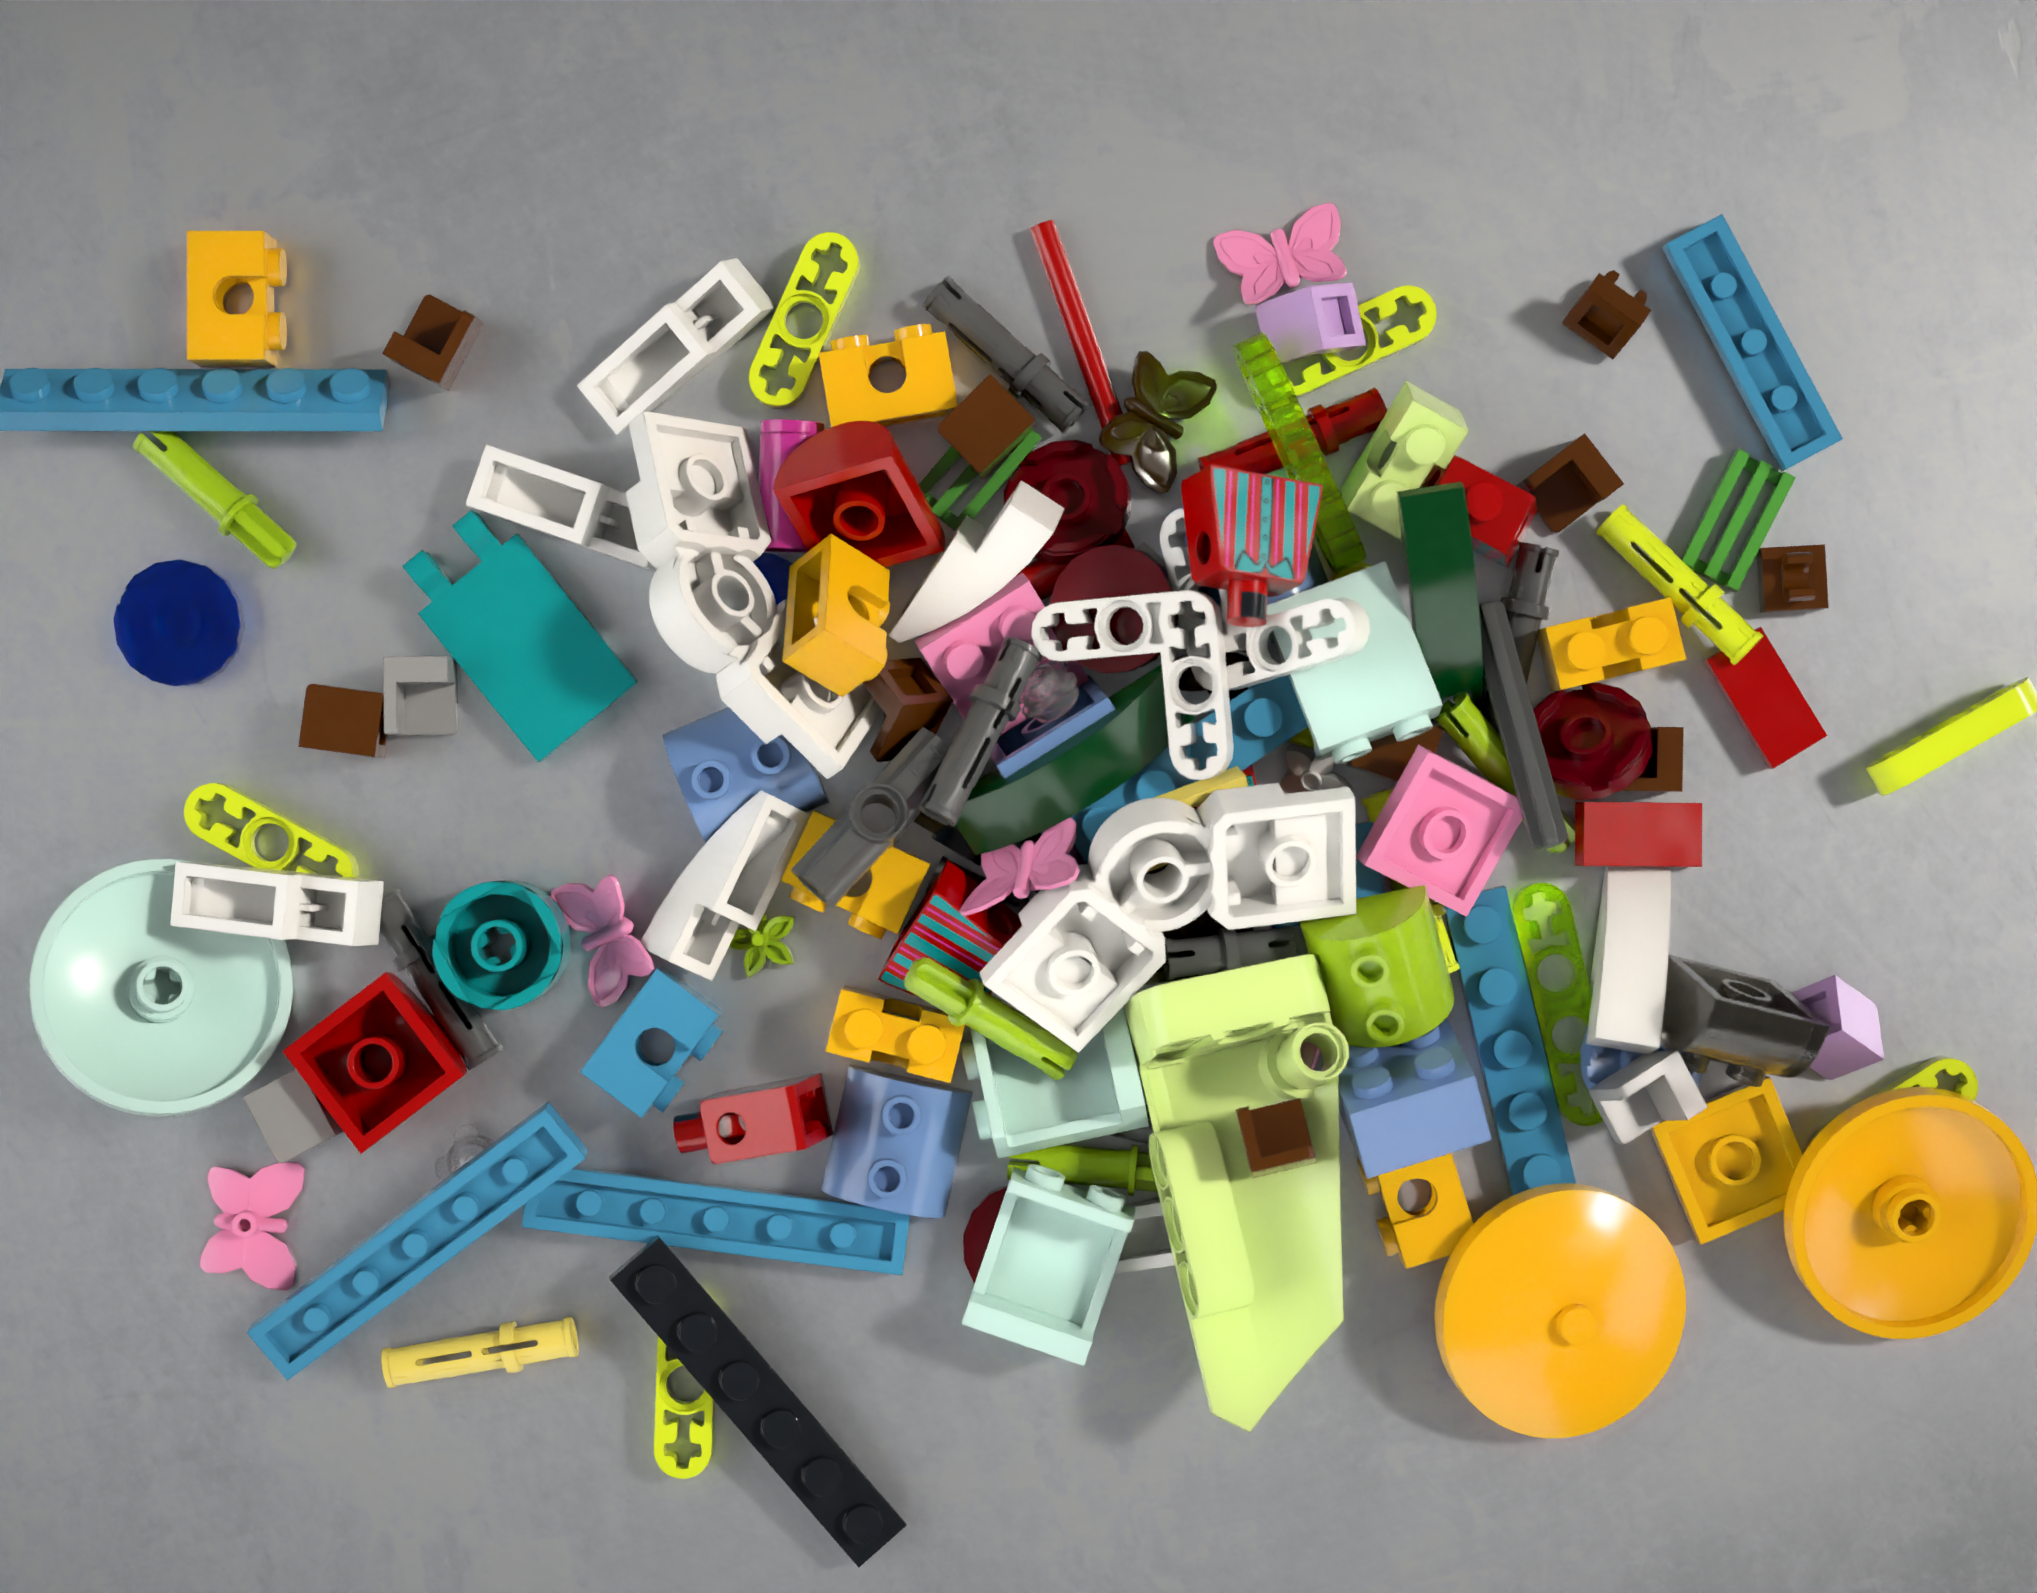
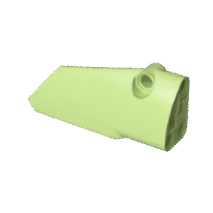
(1248, 1251)

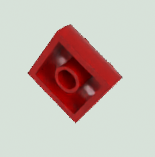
(859, 490)
(377, 1060)

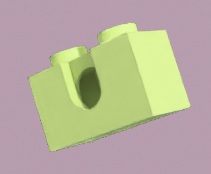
(1425, 435)

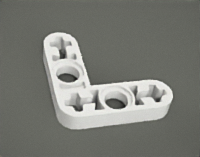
(1296, 621)
(1161, 637)

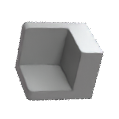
(420, 695)
(1645, 1094)
(290, 1116)

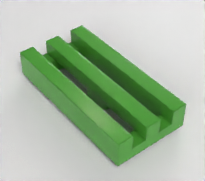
(948, 460)
(1761, 472)

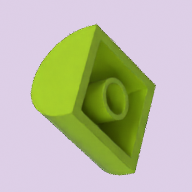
(1383, 968)

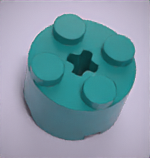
(466, 933)

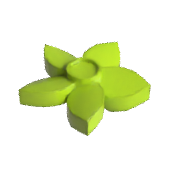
(764, 943)

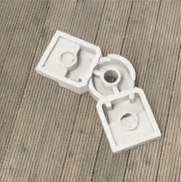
(702, 529)
(1240, 856)

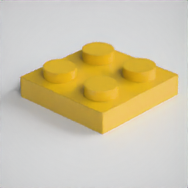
(1730, 1160)

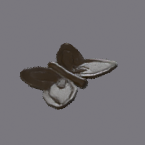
(1148, 419)

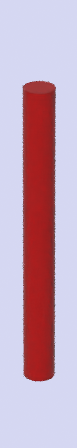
(1077, 325)

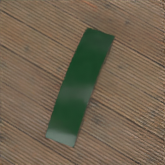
(1443, 587)
(1072, 772)

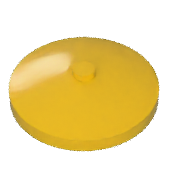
(1911, 1213)
(1560, 1310)

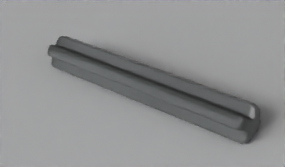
(1519, 730)

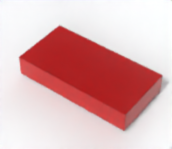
(1767, 702)
(1638, 834)

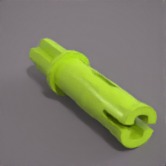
(219, 498)
(1485, 749)
(982, 1012)
(1093, 1166)

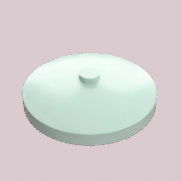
(153, 1009)

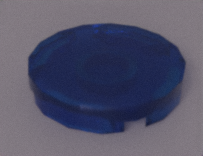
(179, 623)

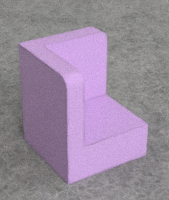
(1312, 321)
(1853, 1031)

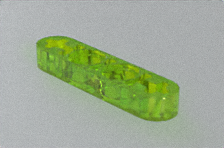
(1298, 448)
(1555, 1005)

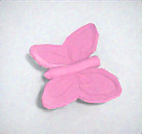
(1268, 267)
(1026, 869)
(618, 952)
(246, 1222)

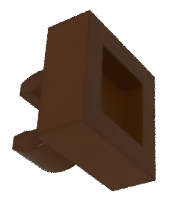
(1607, 314)
(1792, 578)

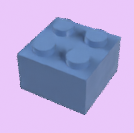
(1411, 1102)

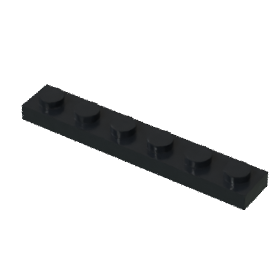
(757, 1400)

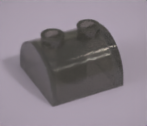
(1737, 1022)

